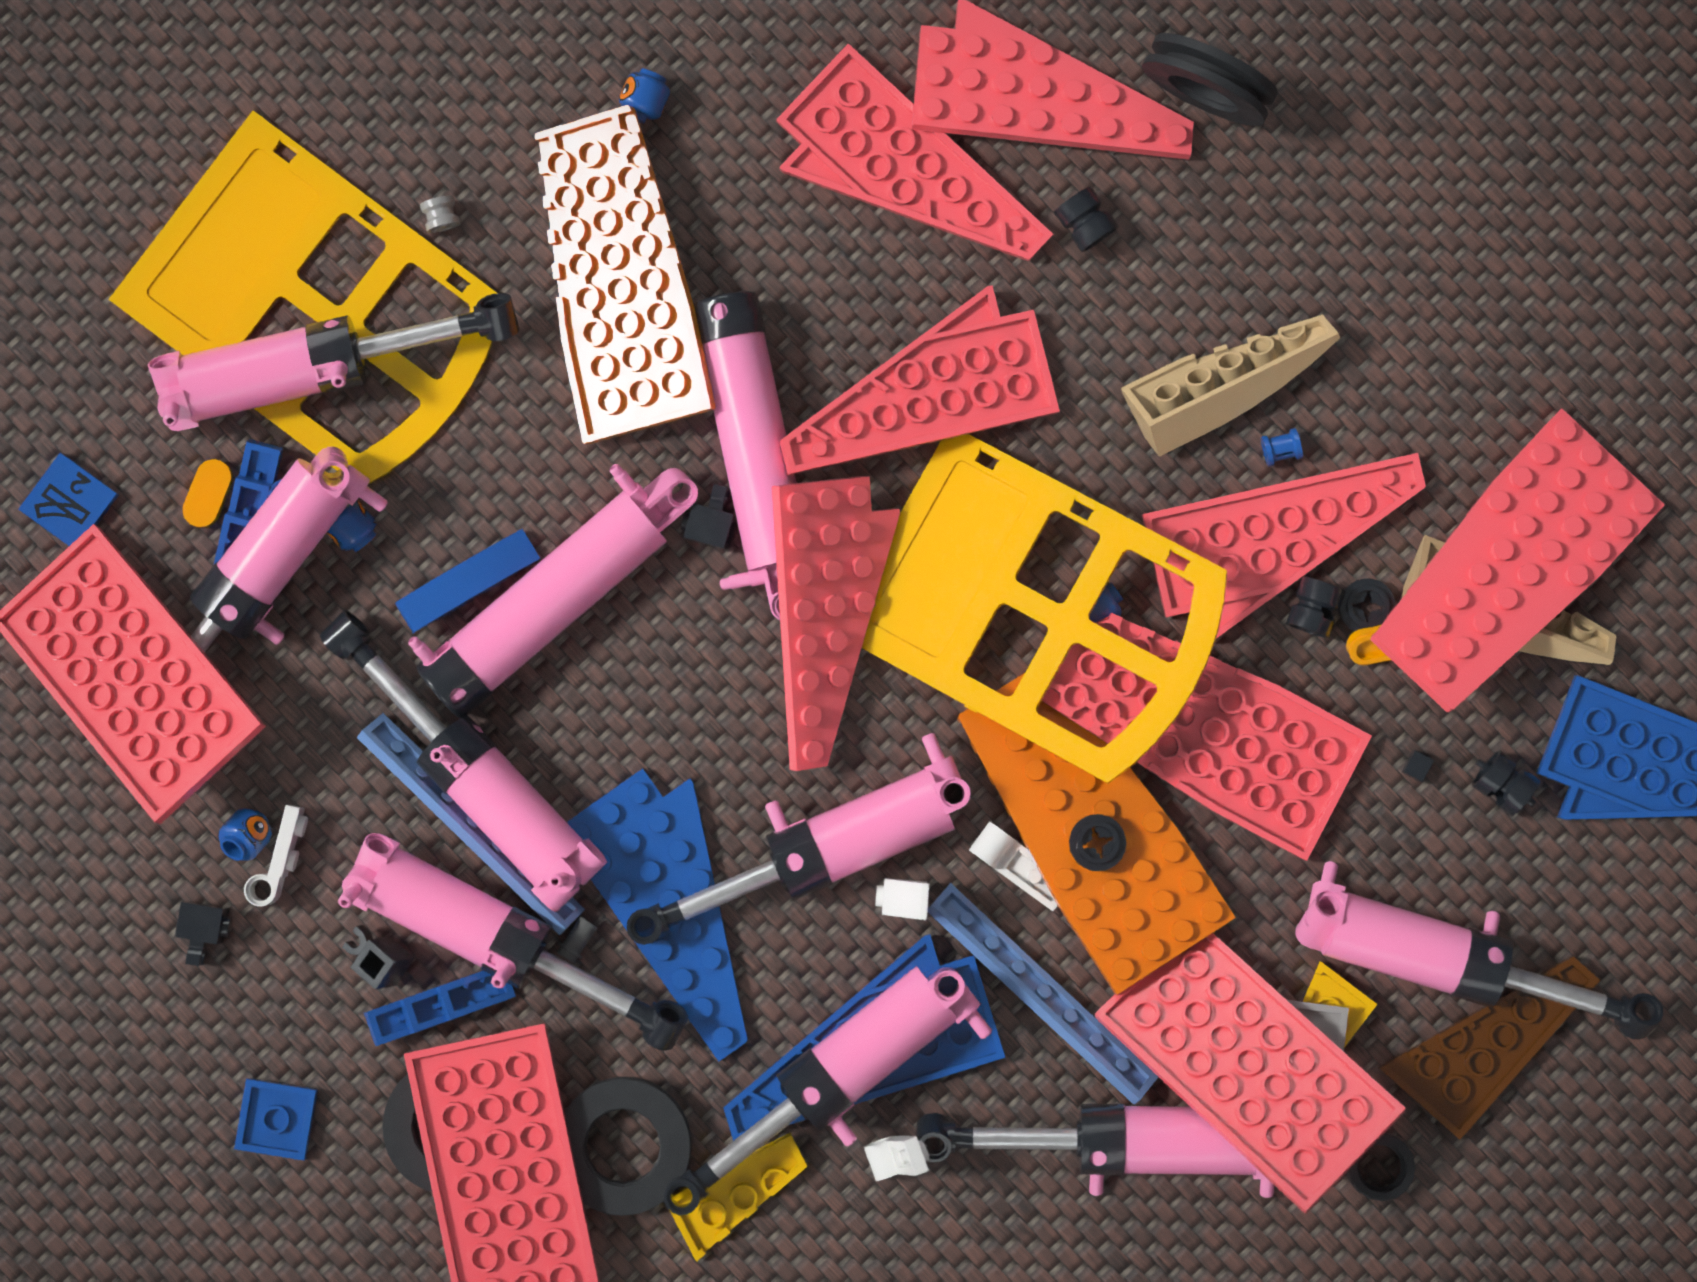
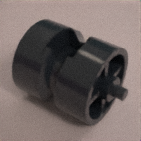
(1500, 778)

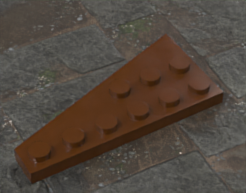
(1477, 1057)

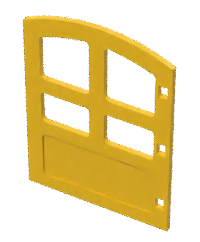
(241, 249)
(960, 562)

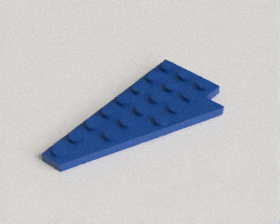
(1621, 756)
(660, 856)
(947, 1054)

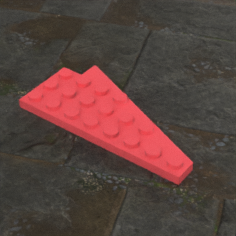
(1015, 87)
(863, 145)
(948, 383)
(1278, 531)
(828, 581)

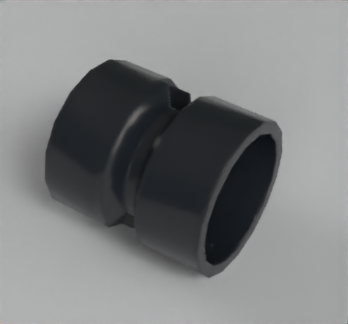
(1086, 219)
(1315, 607)

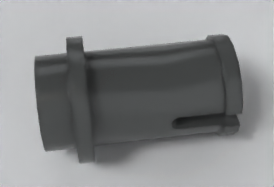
(576, 940)

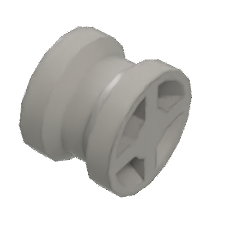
(440, 214)

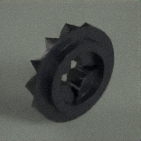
(1356, 593)
(1105, 828)

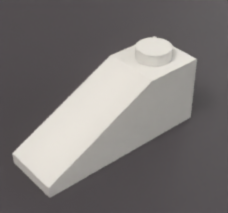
(903, 898)

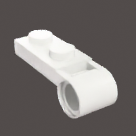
(283, 858)
(1013, 862)
(897, 1156)

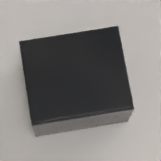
(1417, 766)

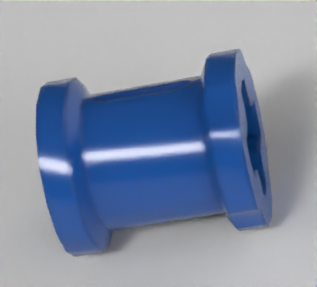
(1281, 447)

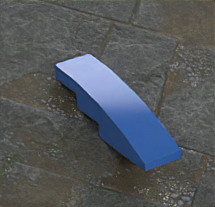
(250, 490)
(467, 581)
(435, 1007)

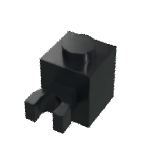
(711, 524)
(202, 925)
(379, 960)

